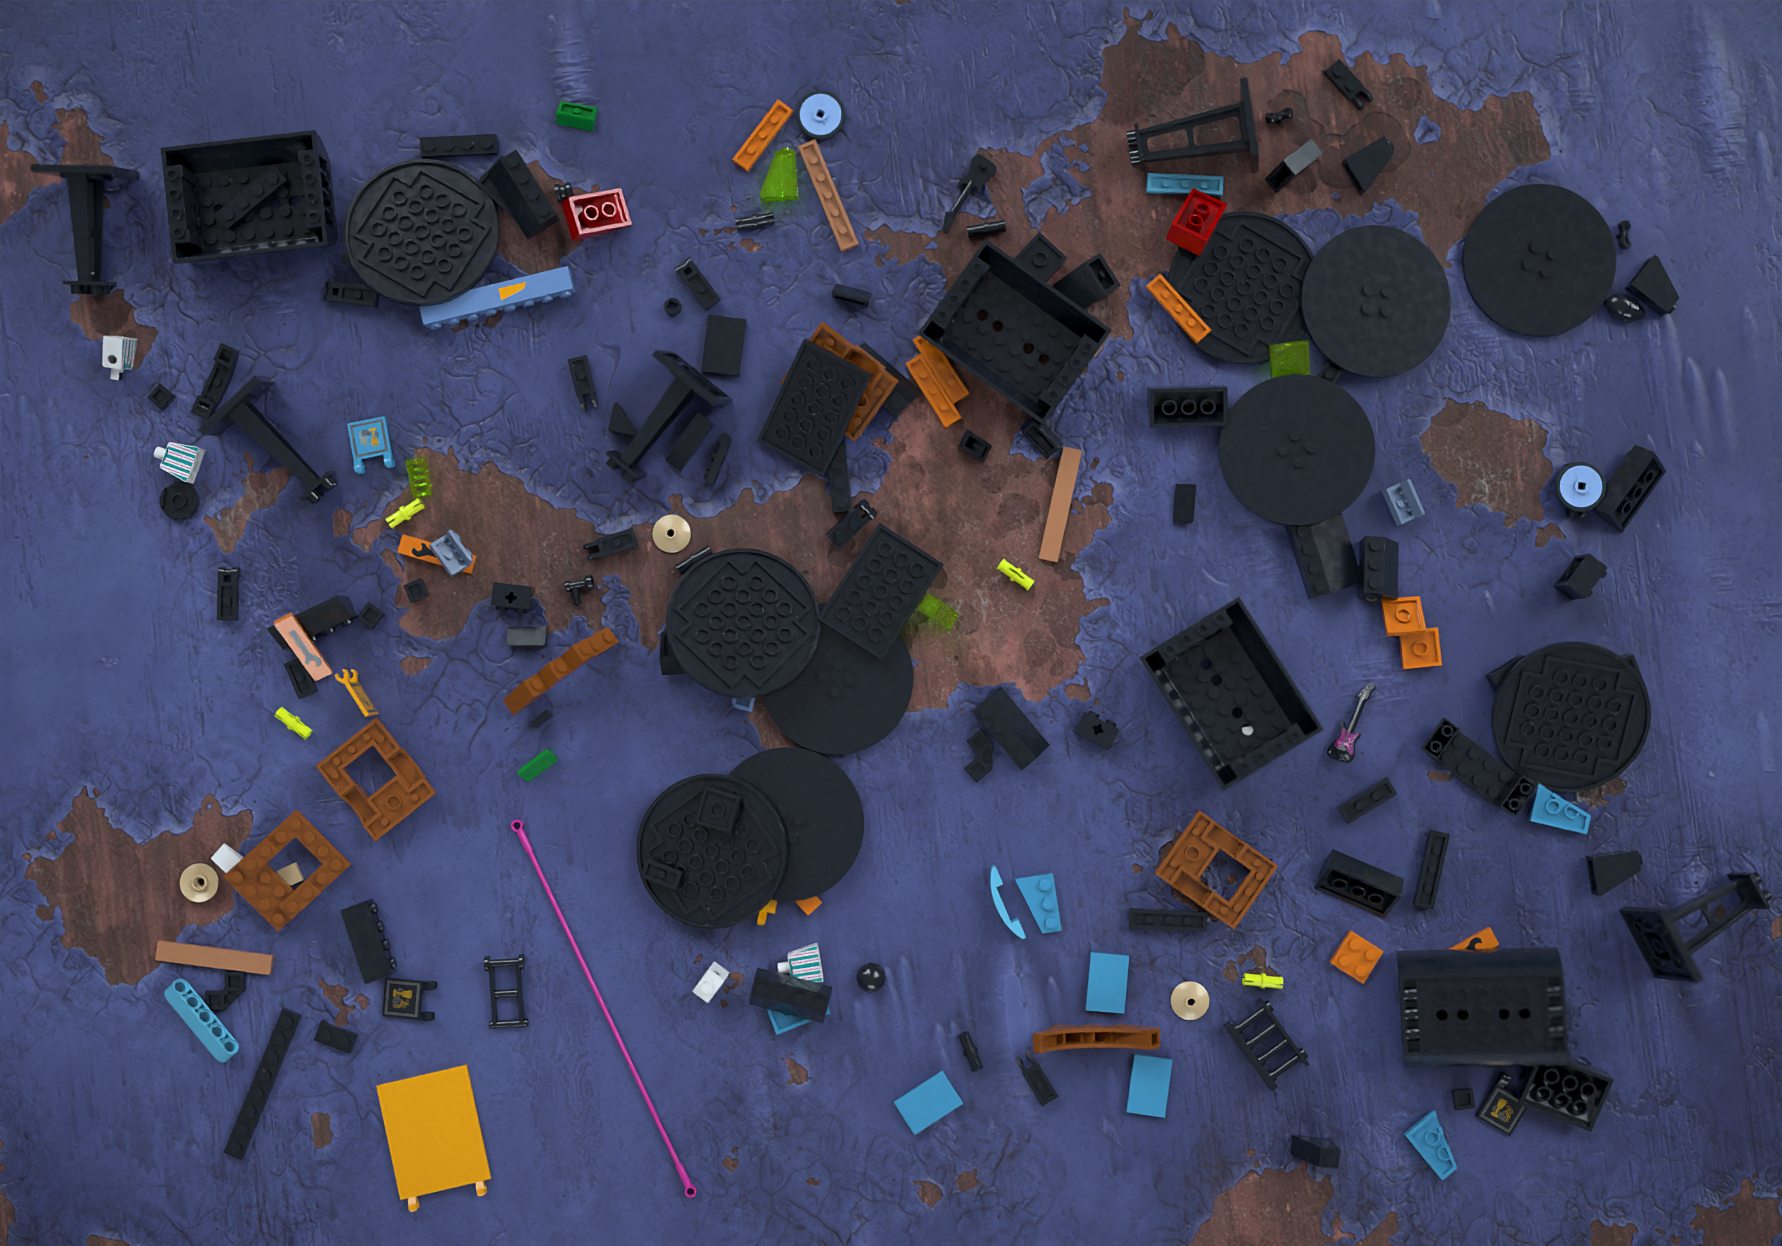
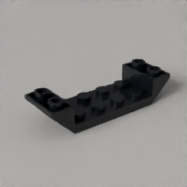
(1478, 768)

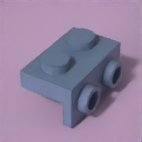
(1403, 502)
(452, 553)

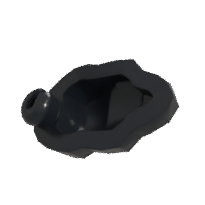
(1624, 308)

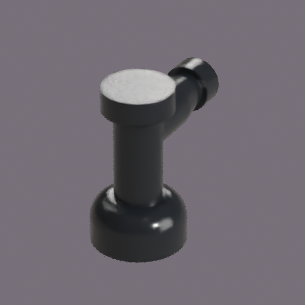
(572, 587)

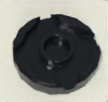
(179, 501)

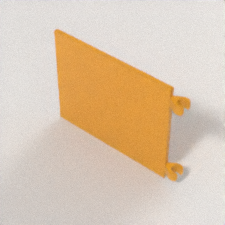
(434, 1133)

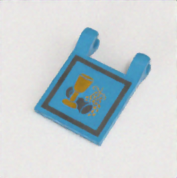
(370, 440)

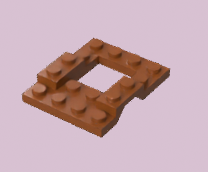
(879, 386)
(394, 799)
(1193, 854)
(267, 889)

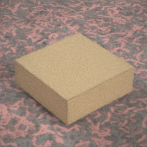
(291, 874)

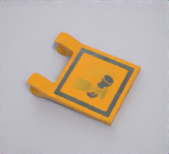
(357, 692)

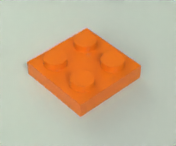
(1403, 616)
(1420, 649)
(1356, 956)

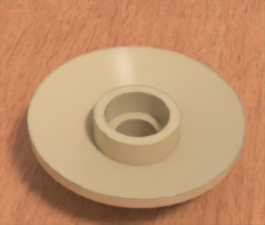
(681, 533)
(190, 882)
(1183, 993)

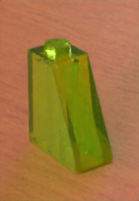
(781, 179)
(938, 611)

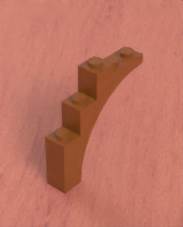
(559, 669)
(1096, 1036)

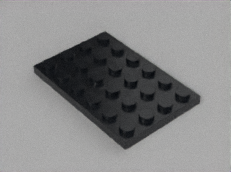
(814, 407)
(880, 591)

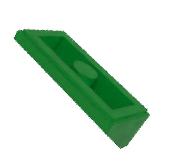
(576, 116)
(537, 765)

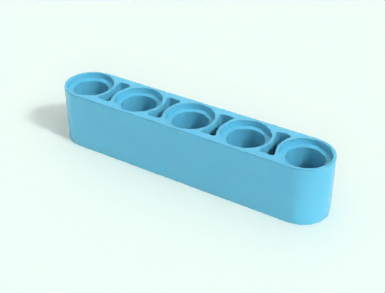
(201, 1020)

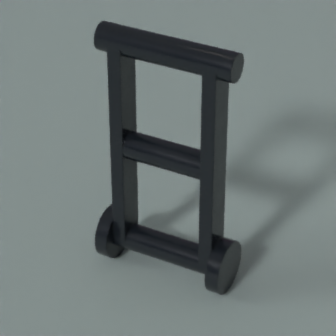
(489, 967)

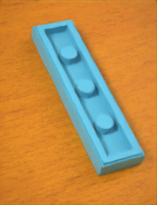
(1183, 184)

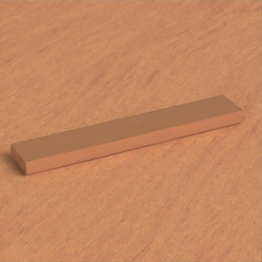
(828, 195)
(1060, 504)
(214, 957)

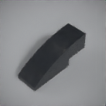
(689, 441)

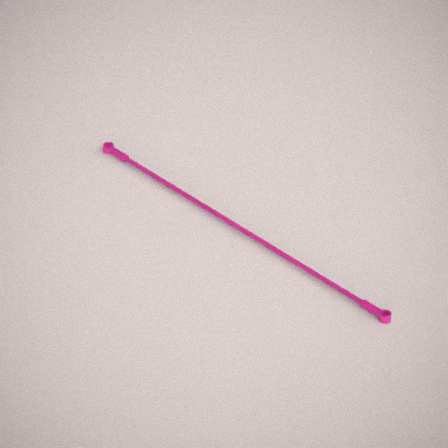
(679, 1166)

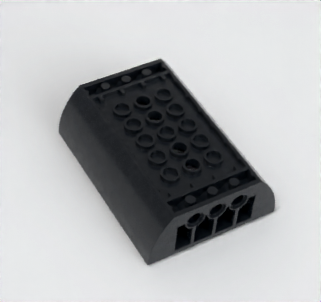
(215, 172)
(1029, 314)
(1250, 681)
(1482, 985)

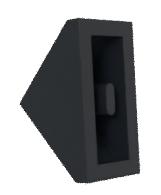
(620, 422)
(974, 446)

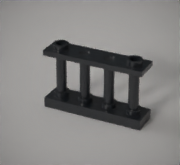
(1248, 1045)

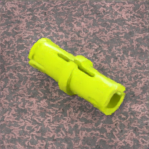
(405, 513)
(1015, 574)
(293, 723)
(1262, 981)

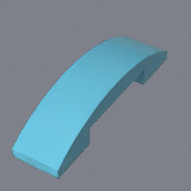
(1014, 924)

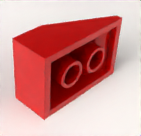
(596, 213)
(1196, 221)

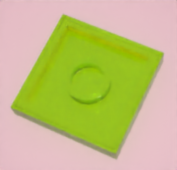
(1289, 358)

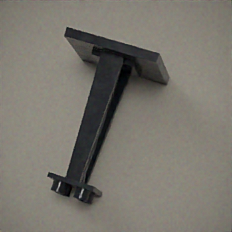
(1241, 110)
(87, 215)
(679, 394)
(241, 410)
(1661, 942)

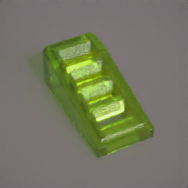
(412, 477)

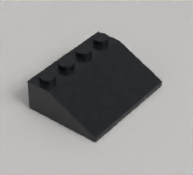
(1324, 556)
(1566, 1092)

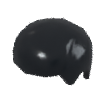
(871, 977)

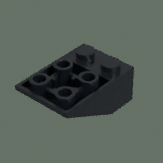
(1088, 282)

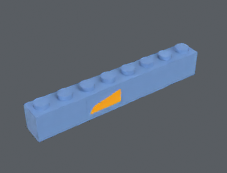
(499, 297)

